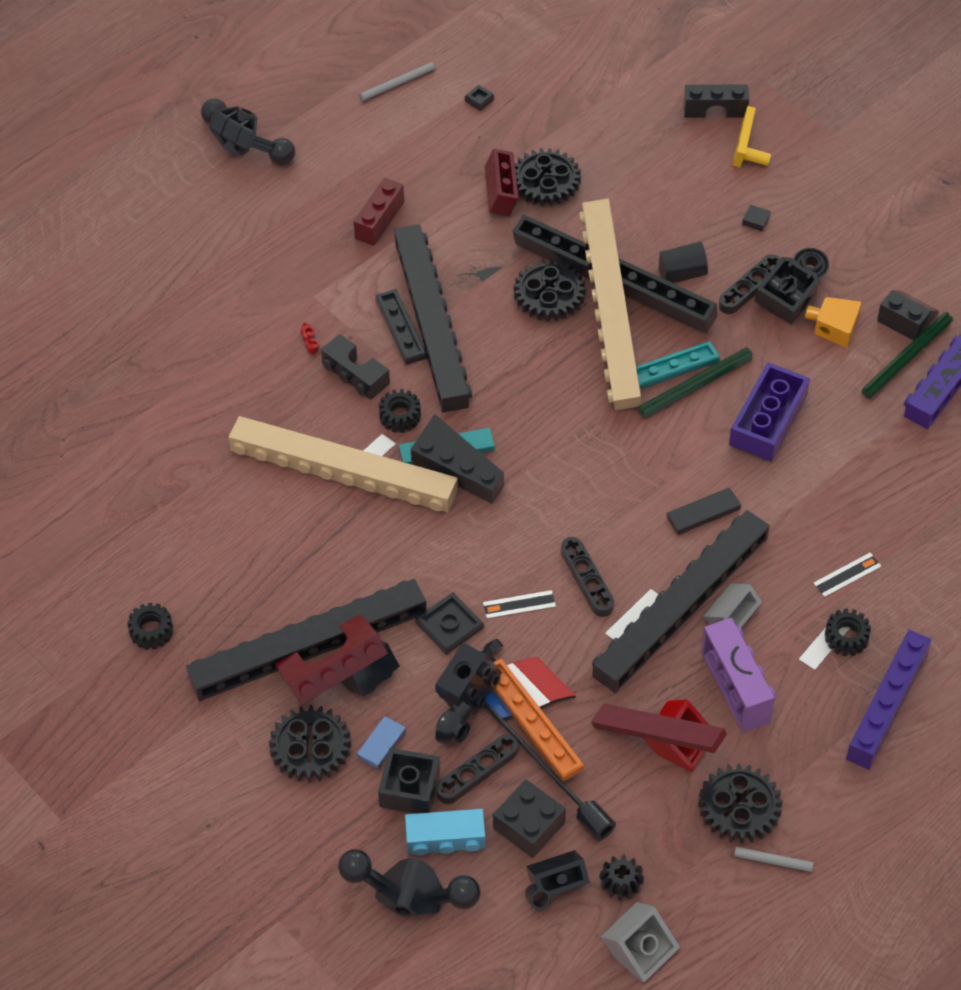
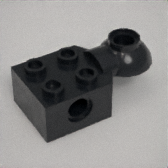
(792, 283)
(465, 689)

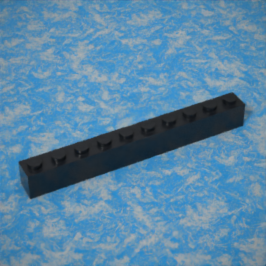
(637, 283)
(431, 318)
(679, 601)
(308, 638)

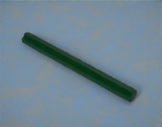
(907, 355)
(695, 382)

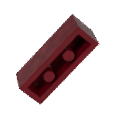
(501, 182)
(379, 211)

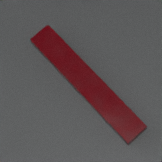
(659, 728)

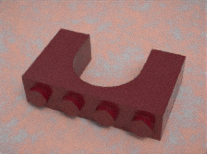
(312, 679)

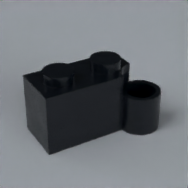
(554, 877)

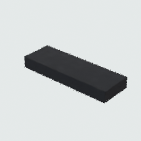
(703, 511)

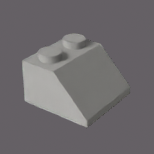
(640, 941)

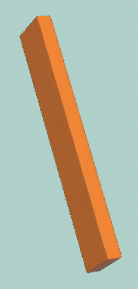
(536, 724)

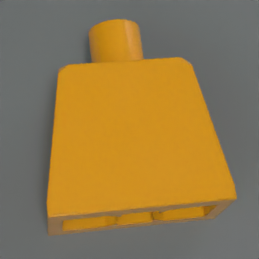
(835, 319)

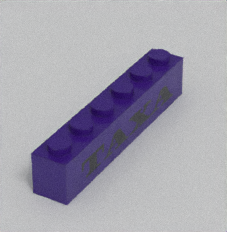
(938, 387)
(888, 699)

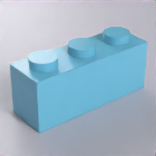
(445, 832)

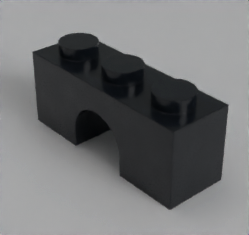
(702, 97)
(367, 378)

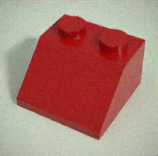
(681, 756)

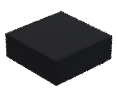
(479, 98)
(756, 217)

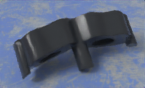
(491, 647)

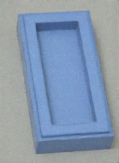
(377, 746)

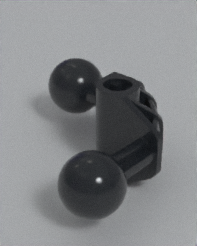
(237, 129)
(409, 885)

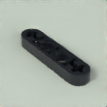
(747, 282)
(587, 576)
(473, 765)

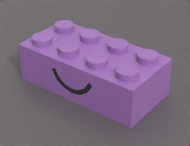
(738, 674)

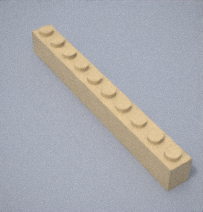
(612, 305)
(343, 464)

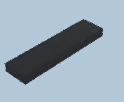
(401, 327)

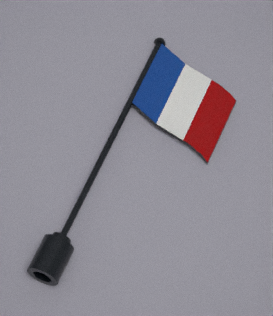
(547, 689)

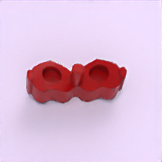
(307, 332)

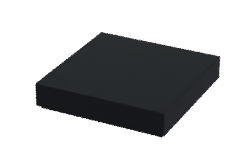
(449, 623)

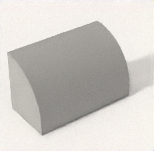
(736, 602)

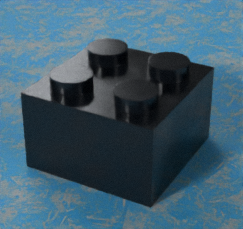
(409, 781)
(529, 818)

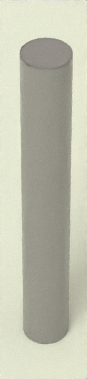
(773, 859)

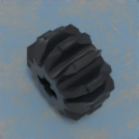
(626, 869)

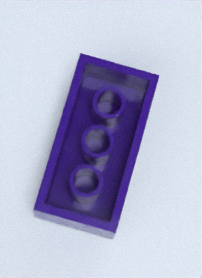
(769, 411)

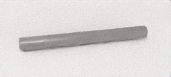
(397, 81)

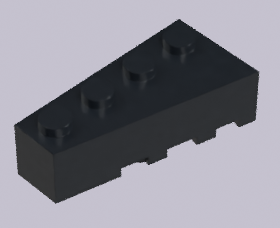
(448, 453)

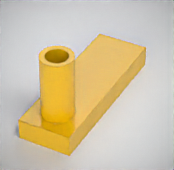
(742, 151)

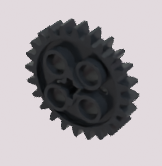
(547, 177)
(549, 290)
(286, 743)
(723, 789)

